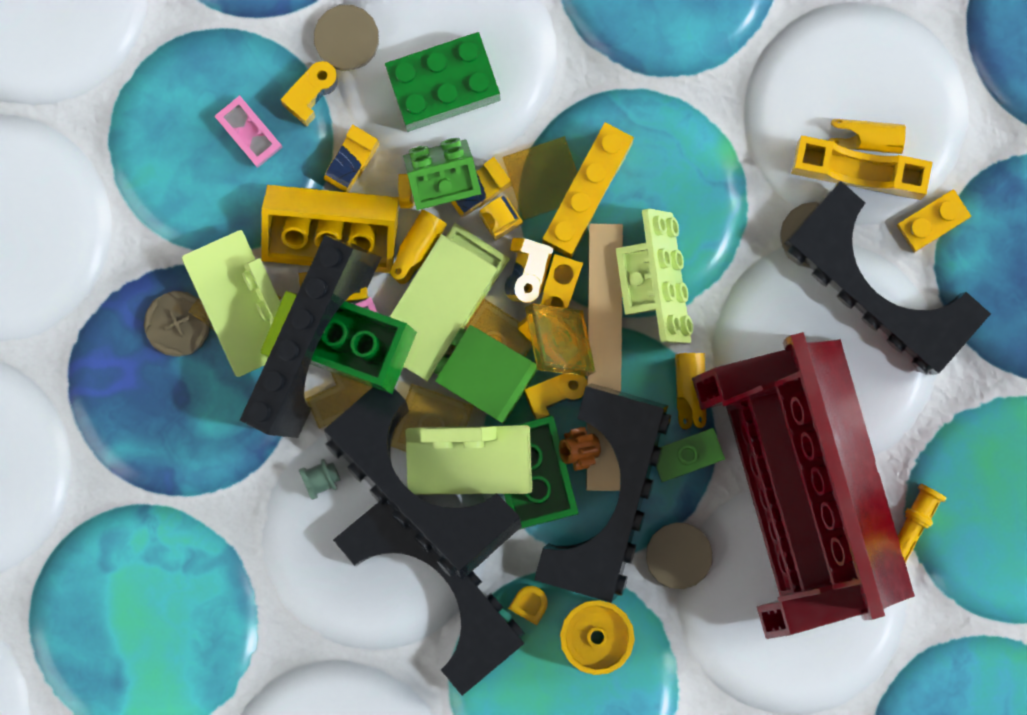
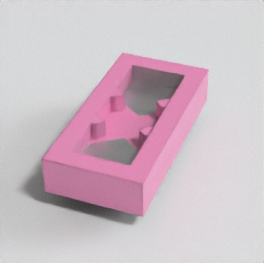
(248, 131)

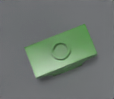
(689, 455)

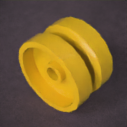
(613, 649)

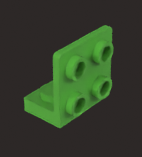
(441, 173)

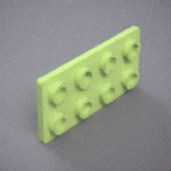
(653, 277)
(235, 297)
(469, 460)

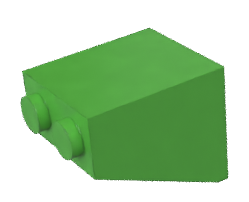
(485, 373)

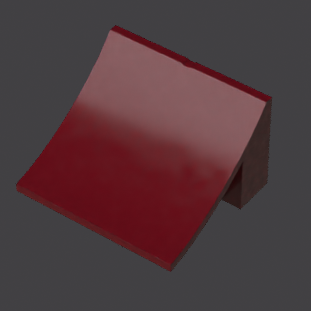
(811, 485)

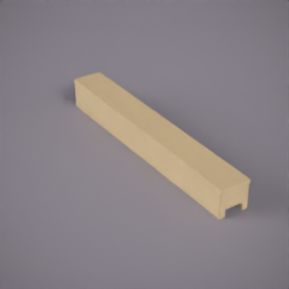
(605, 338)

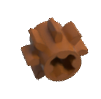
(579, 448)

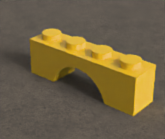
(885, 174)
(587, 190)

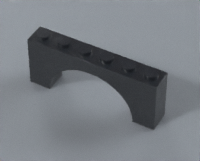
(827, 247)
(278, 397)
(634, 432)
(455, 535)
(484, 634)

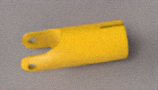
(871, 136)
(417, 246)
(688, 366)

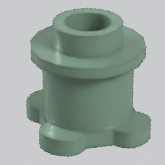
(320, 478)

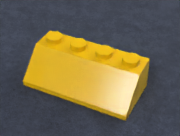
(300, 217)

